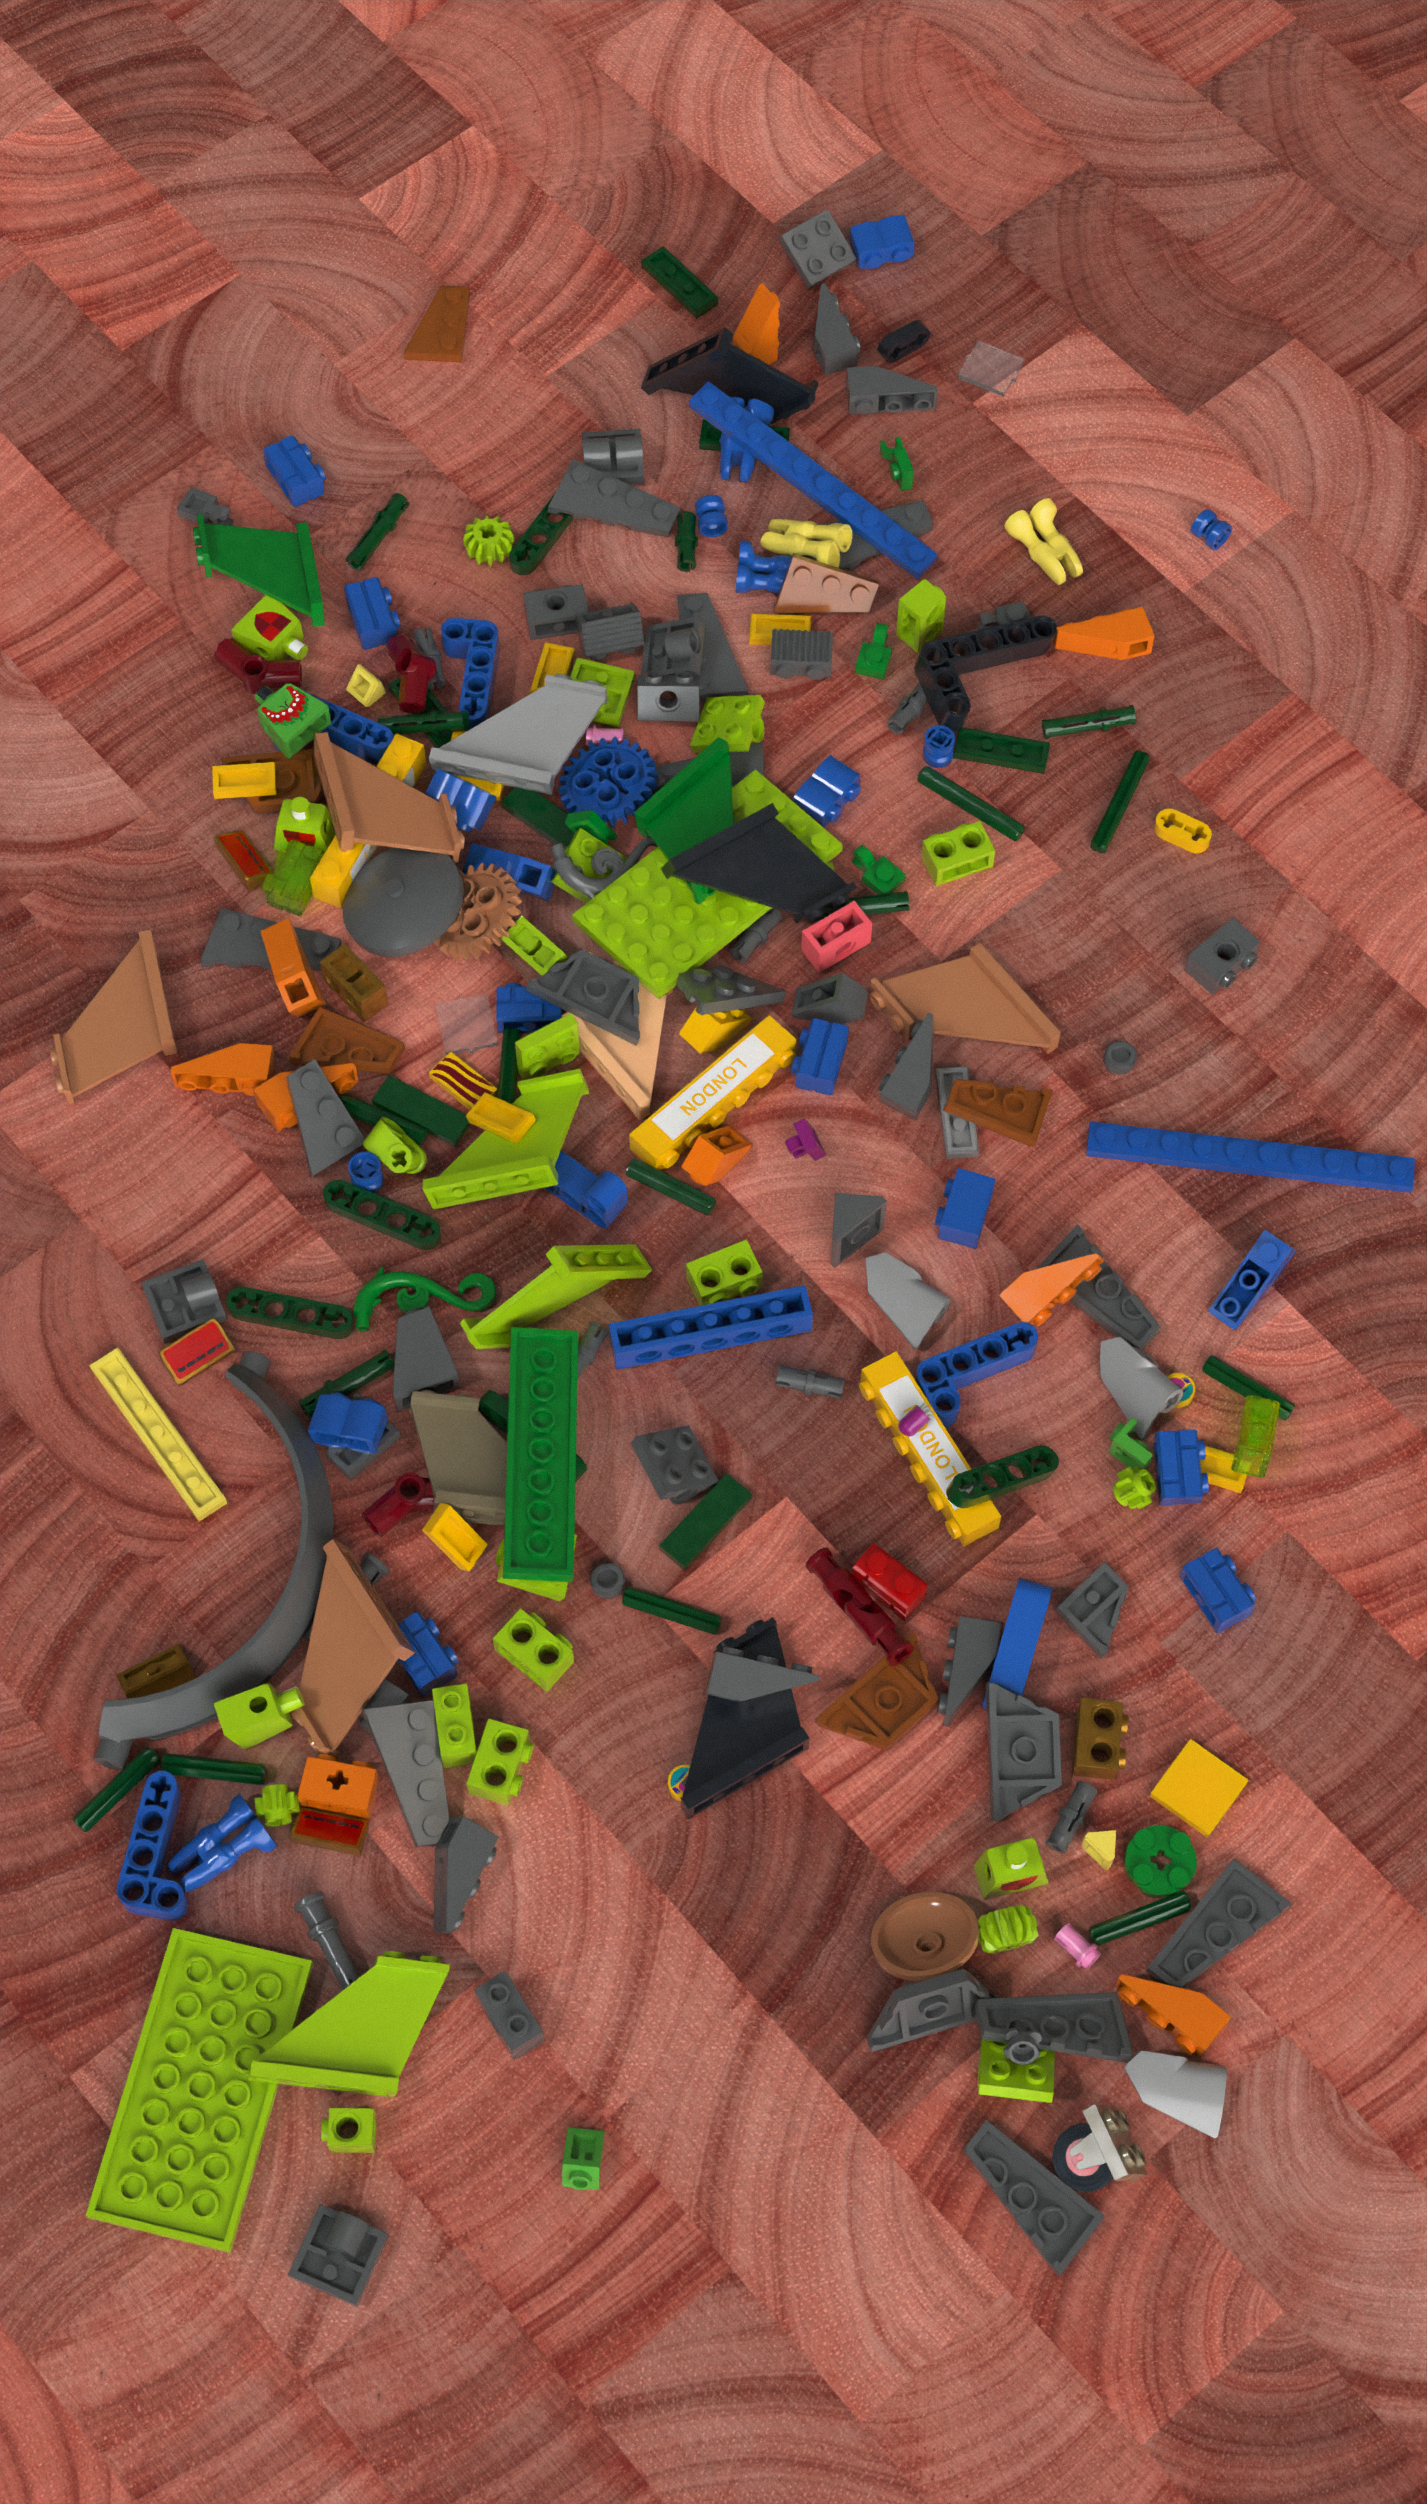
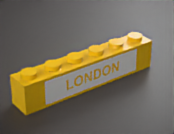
(337, 869)
(713, 1094)
(930, 1451)

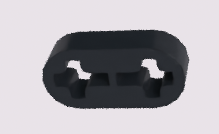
(903, 341)

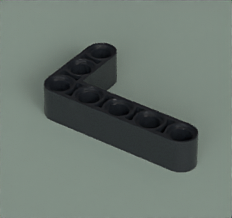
(1004, 645)

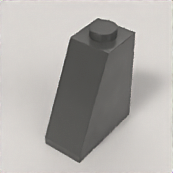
(421, 1358)

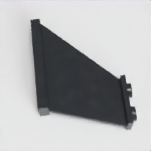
(732, 373)
(763, 865)
(743, 1737)

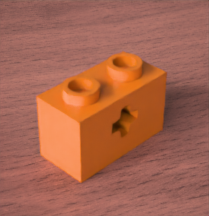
(351, 1799)

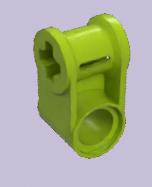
(395, 1148)

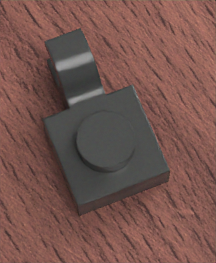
(203, 503)
(1004, 615)

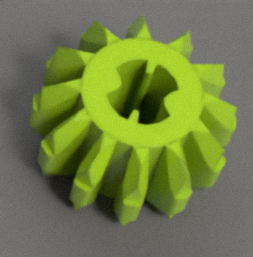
(488, 540)
(1007, 1929)

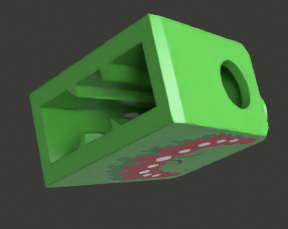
(291, 717)

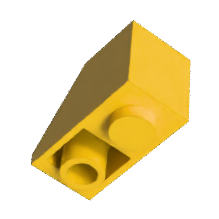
(712, 1031)

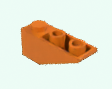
(759, 326)
(1109, 636)
(292, 969)
(230, 1069)
(275, 1100)
(1041, 1289)
(1182, 2012)

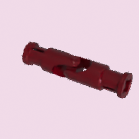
(861, 1609)

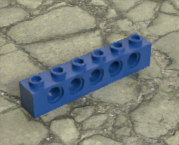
(710, 1327)

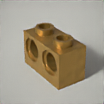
(354, 982)
(1091, 1738)

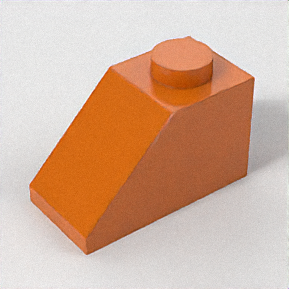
(715, 1155)

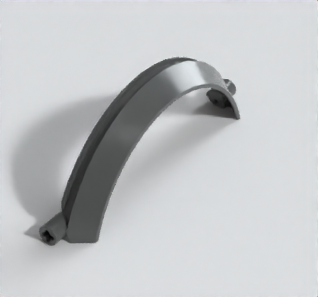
(279, 1636)

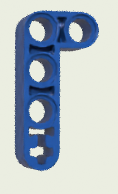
(466, 641)
(368, 743)
(592, 1196)
(979, 1365)
(1020, 1636)
(157, 1844)

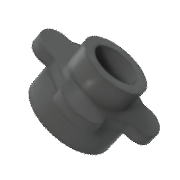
(1022, 2045)

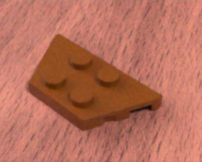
(293, 778)
(883, 1702)

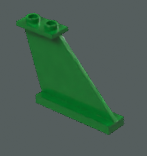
(265, 560)
(691, 807)

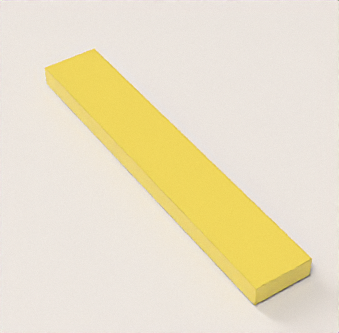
(158, 1434)

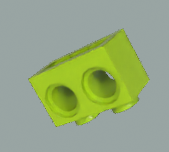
(921, 615)
(960, 859)
(534, 946)
(720, 1268)
(527, 1655)
(455, 1725)
(491, 1760)

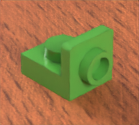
(1129, 1451)
(582, 2158)

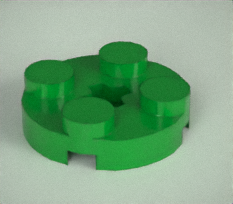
(1175, 1847)

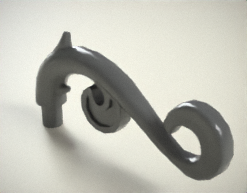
(603, 857)

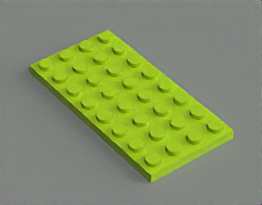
(656, 924)
(188, 2111)

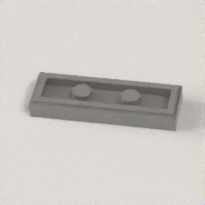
(958, 1134)

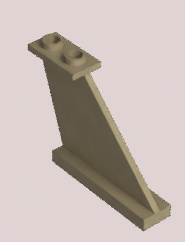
(461, 1455)

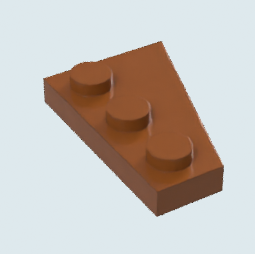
(442, 328)
(340, 1041)
(1004, 1110)

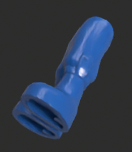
(734, 454)
(752, 564)
(219, 1857)

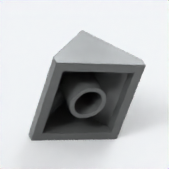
(855, 1223)

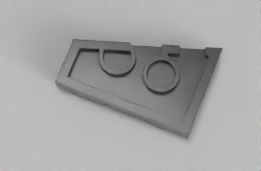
(322, 1118)

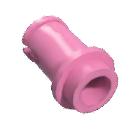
(595, 734)
(1077, 1946)

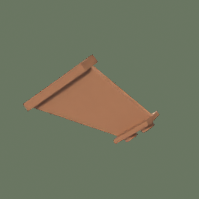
(380, 809)
(967, 1000)
(119, 1026)
(348, 1651)

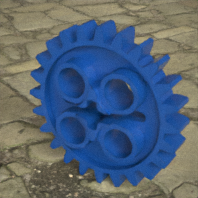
(611, 764)

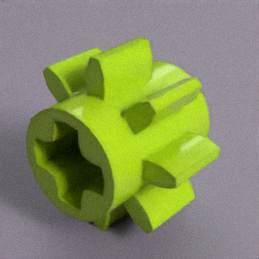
(1134, 1487)
(276, 1805)

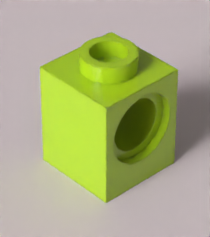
(362, 2142)

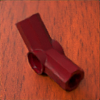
(245, 665)
(415, 672)
(394, 1506)

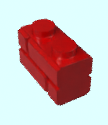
(890, 1582)

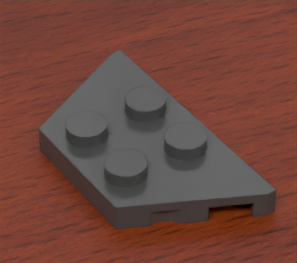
(726, 990)
(593, 993)
(1021, 1750)
(927, 2008)

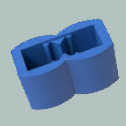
(882, 242)
(828, 791)
(470, 801)
(348, 1423)

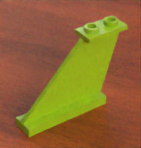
(500, 1167)
(573, 1274)
(360, 2034)

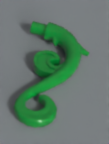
(368, 1294)

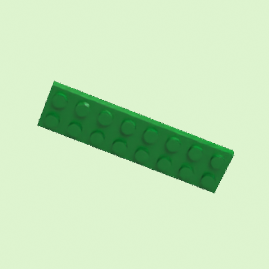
(541, 1455)

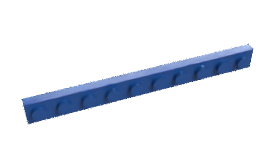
(813, 480)
(1250, 1157)

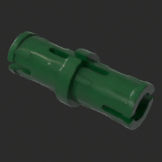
(686, 541)

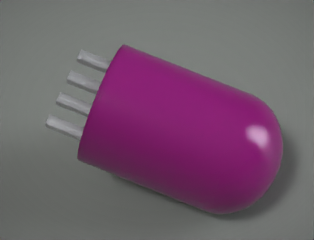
(914, 1420)

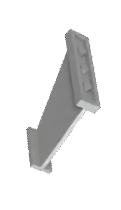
(528, 739)

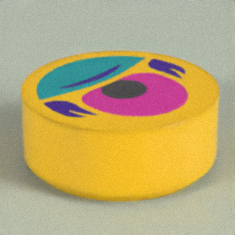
(1187, 1385)
(677, 1781)

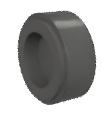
(1120, 1057)
(607, 1580)

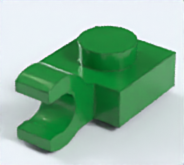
(901, 467)
(875, 657)
(591, 823)
(878, 875)

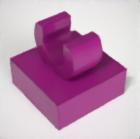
(805, 1142)

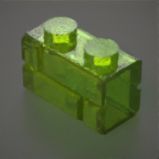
(290, 884)
(1255, 1436)

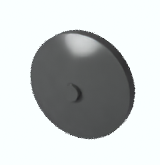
(403, 901)

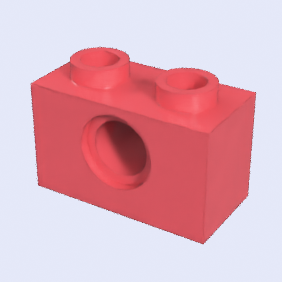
(836, 936)

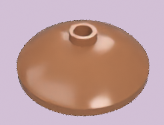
(925, 1936)

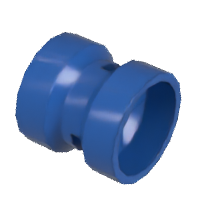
(711, 516)
(1211, 529)
(938, 746)
(365, 1165)

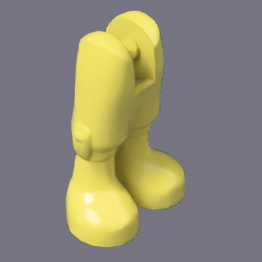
(796, 537)
(1048, 553)

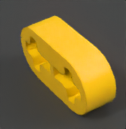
(1182, 830)

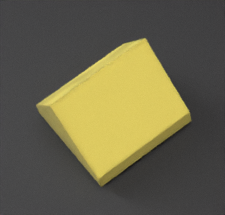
(365, 686)
(1100, 1847)

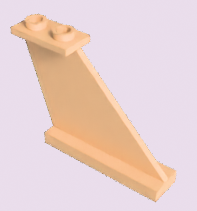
(624, 1066)

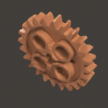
(484, 914)

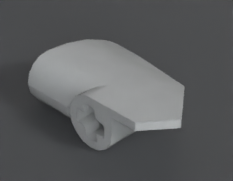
(904, 1297)
(1136, 1383)
(1180, 2088)

